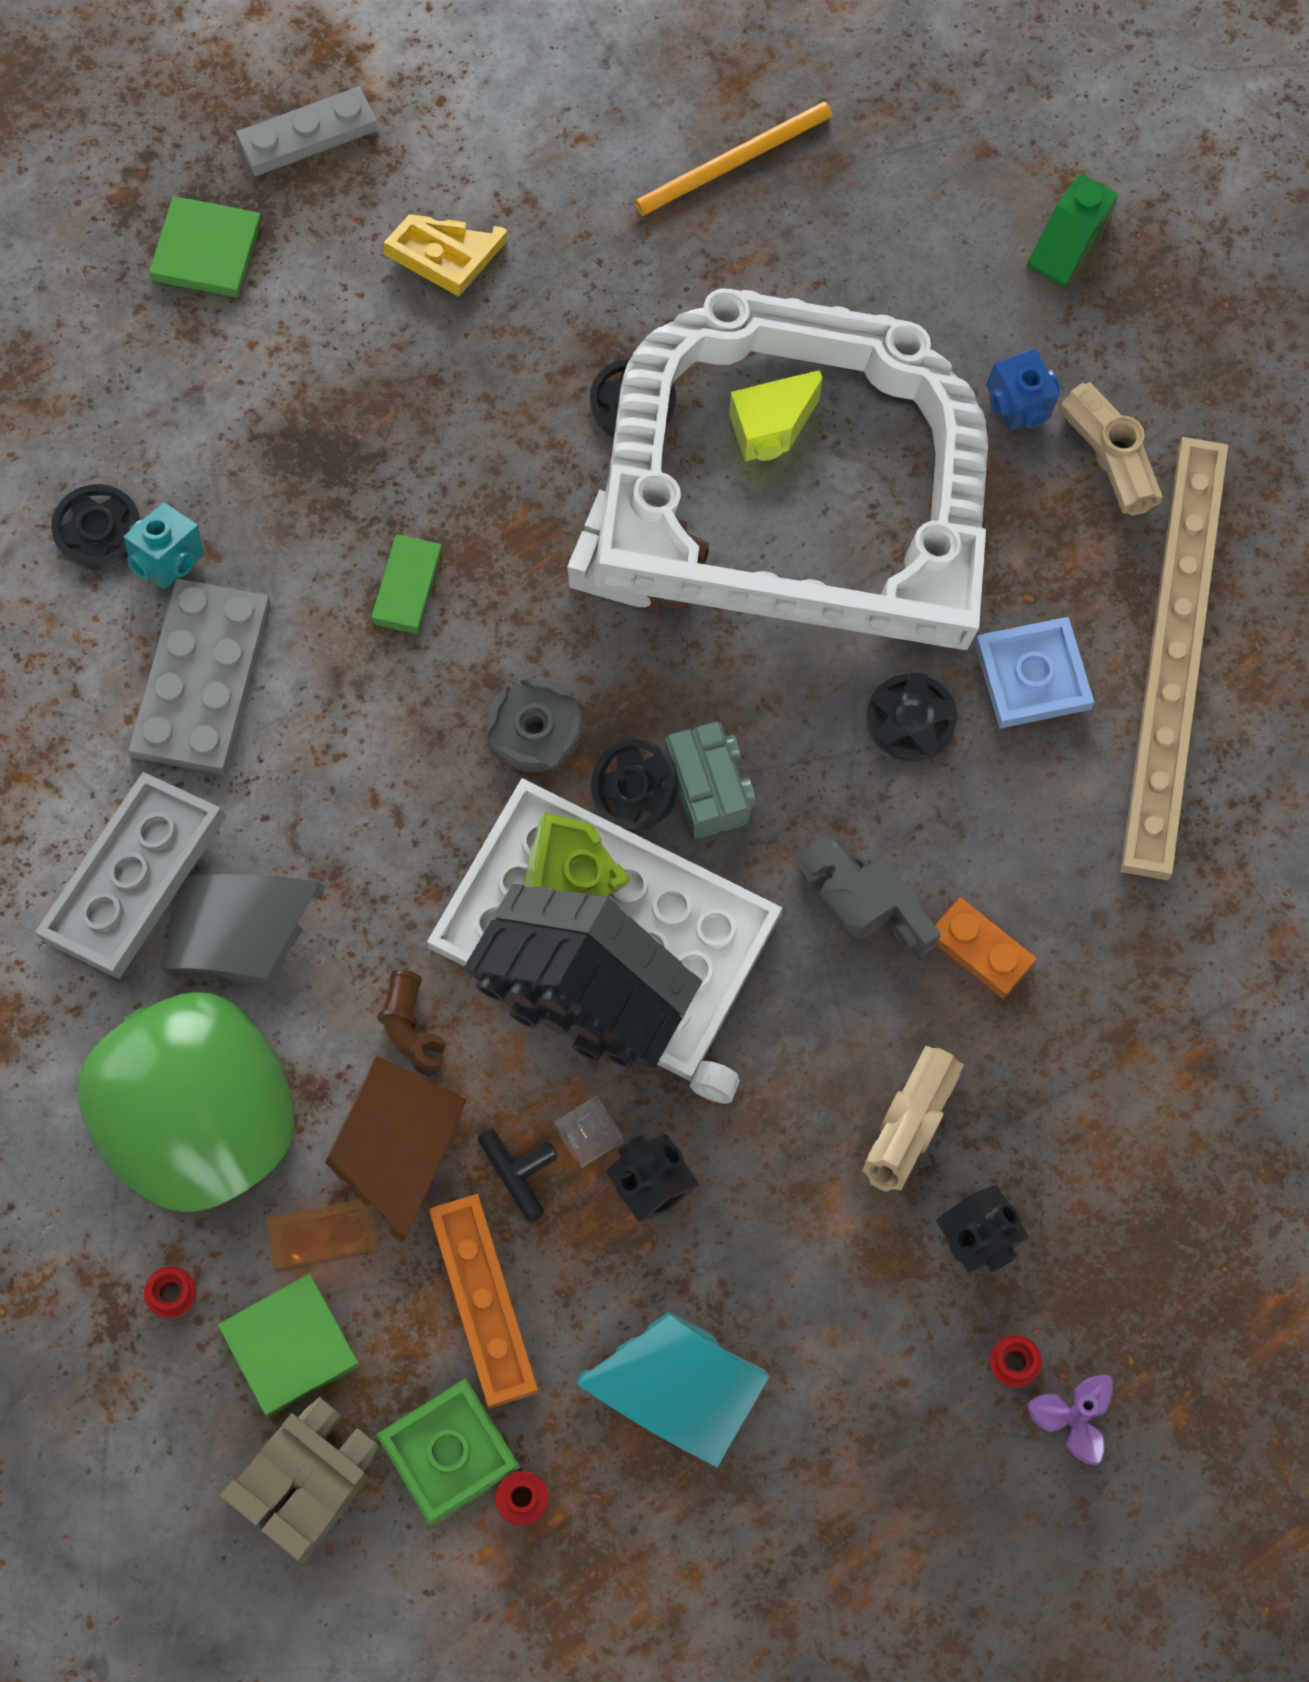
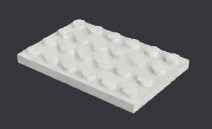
(685, 908)

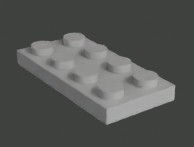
(200, 677)
(130, 875)

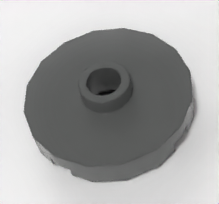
(530, 703)

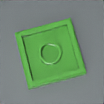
(205, 247)
(288, 1345)
(448, 1452)

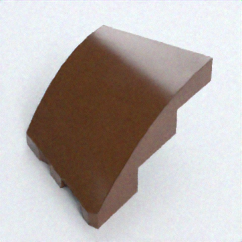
(394, 1141)

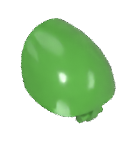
(187, 1102)

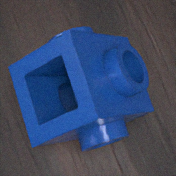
(1023, 390)

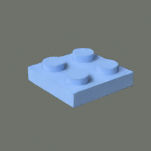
(1034, 672)

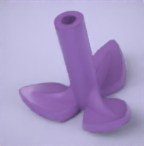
(1090, 1400)

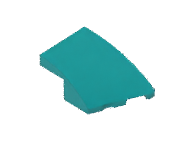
(679, 1386)

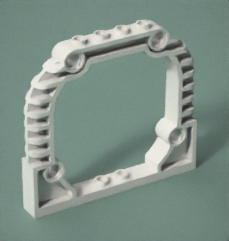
(653, 556)

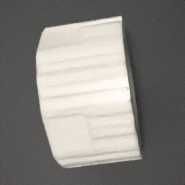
(715, 1082)

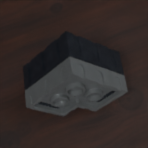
(583, 974)

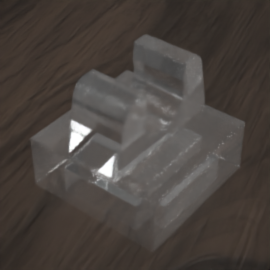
(588, 1131)

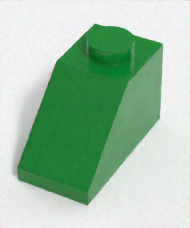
(1073, 230)

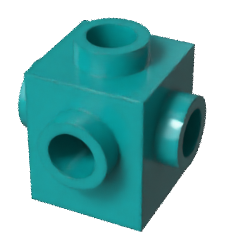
(163, 546)

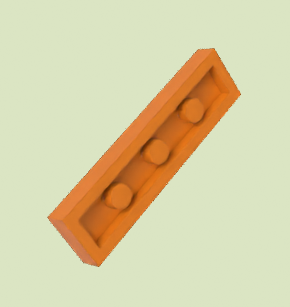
(483, 1301)

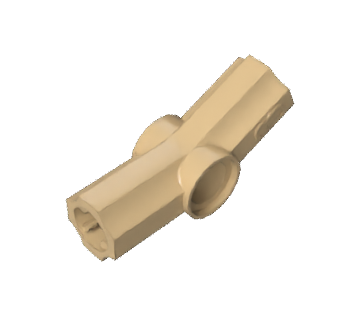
(1126, 467)
(912, 1119)

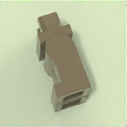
(304, 1462)

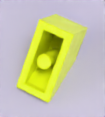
(773, 414)

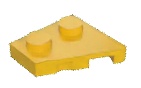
(443, 250)

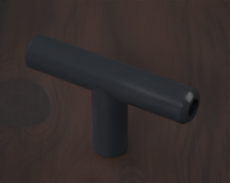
(514, 1172)

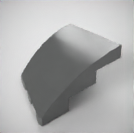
(237, 925)

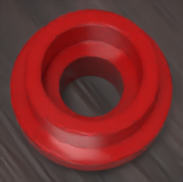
(159, 1281)
(1015, 1345)
(522, 1515)

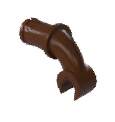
(400, 1022)

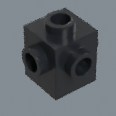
(651, 1176)
(983, 1230)

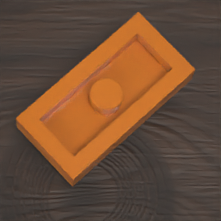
(983, 948)

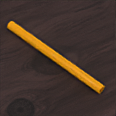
(733, 158)

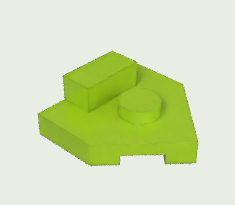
(572, 859)

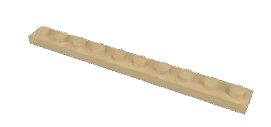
(1174, 660)

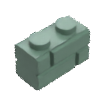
(709, 780)

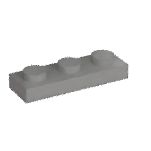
(307, 131)

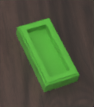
(406, 584)

